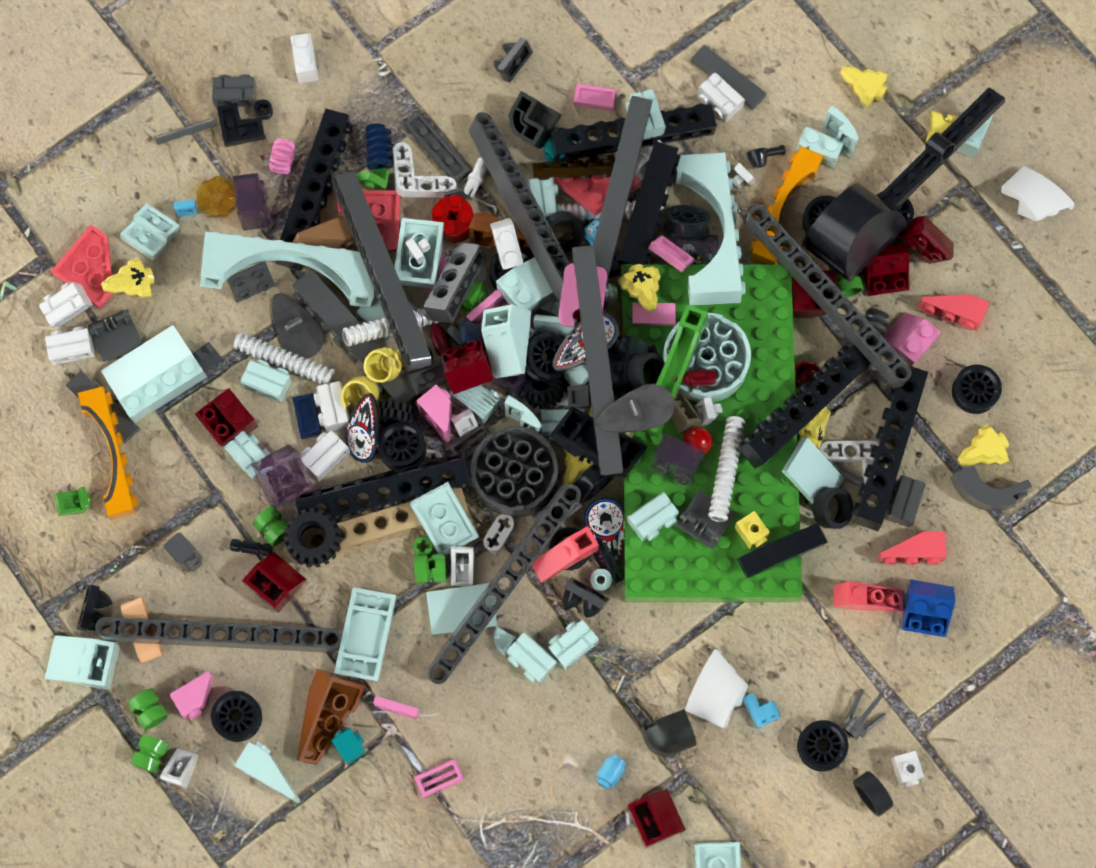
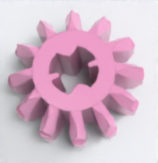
(282, 156)

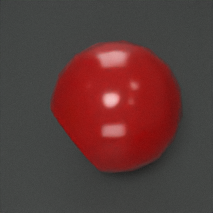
(699, 438)

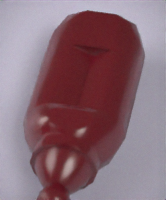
(439, 338)
(699, 377)

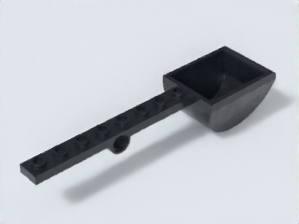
(863, 224)

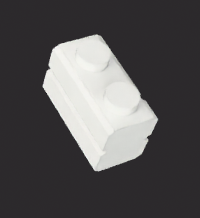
(304, 58)
(721, 96)
(506, 243)
(65, 304)
(69, 345)
(333, 413)
(324, 454)

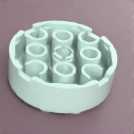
(730, 358)

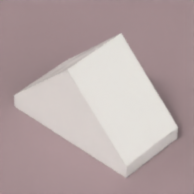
(462, 566)
(180, 768)

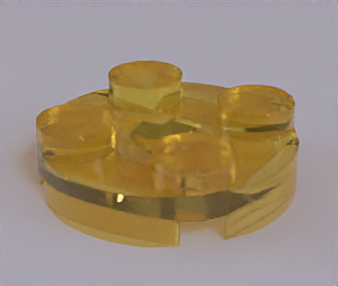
(208, 204)

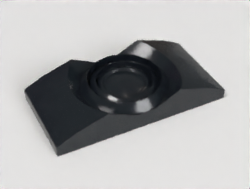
(578, 438)

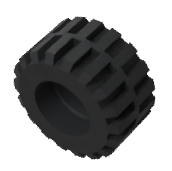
(309, 520)

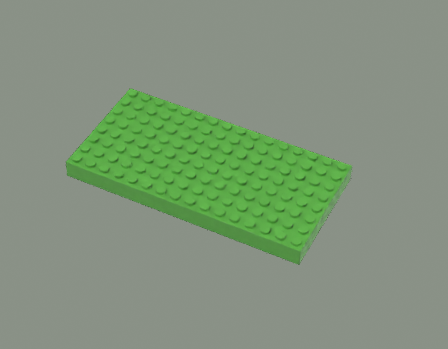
(674, 563)

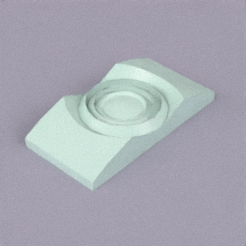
(365, 634)

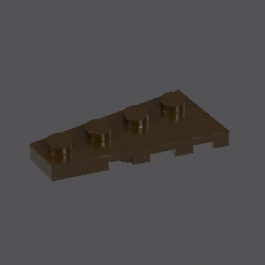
(574, 167)

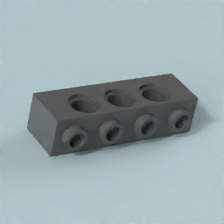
(455, 282)

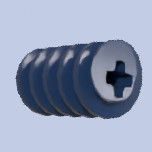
(378, 146)

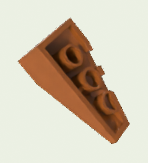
(482, 234)
(327, 707)

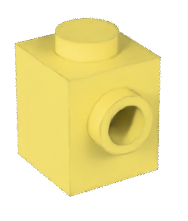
(752, 530)

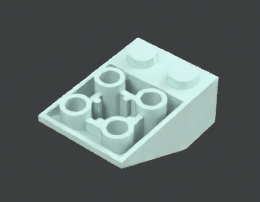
(506, 339)
(82, 661)

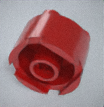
(455, 208)

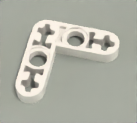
(414, 182)
(865, 459)

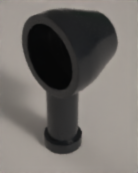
(759, 156)

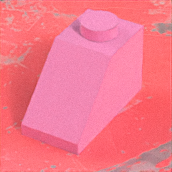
(193, 696)

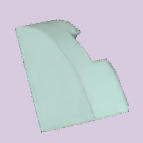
(503, 640)

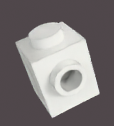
(907, 769)

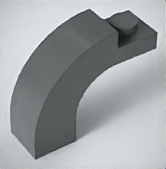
(984, 497)

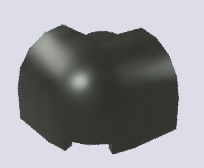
(532, 120)
(669, 734)

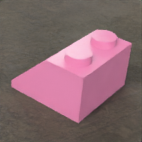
(911, 337)
(437, 411)

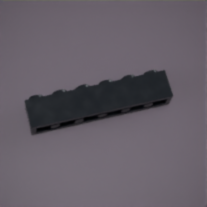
(648, 204)

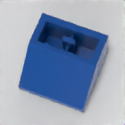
(928, 608)

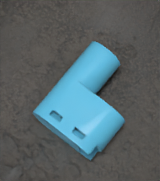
(761, 714)

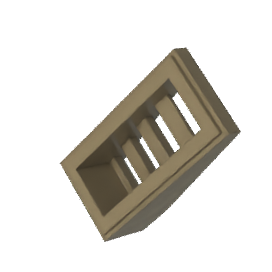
(686, 416)

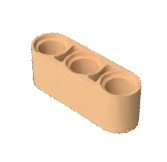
(138, 610)

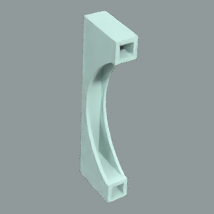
(228, 254)
(721, 278)

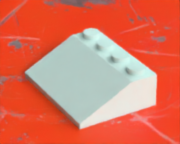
(153, 374)

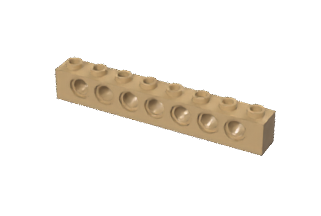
(373, 534)

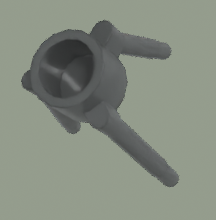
(855, 725)

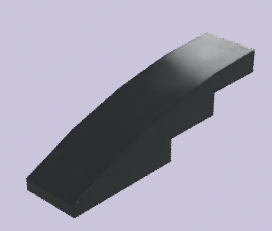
(782, 550)

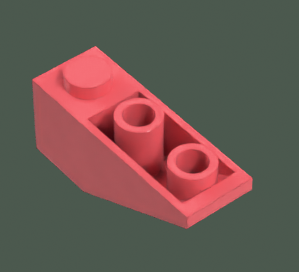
(961, 309)
(923, 547)
(565, 554)
(867, 597)

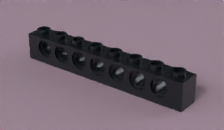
(331, 122)
(605, 144)
(753, 447)
(391, 479)
(873, 516)

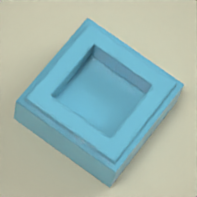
(185, 208)

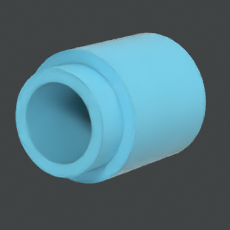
(611, 772)

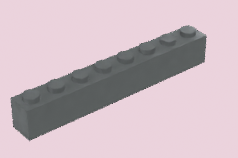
(335, 317)

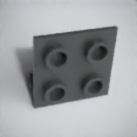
(250, 281)
(115, 335)
(698, 524)

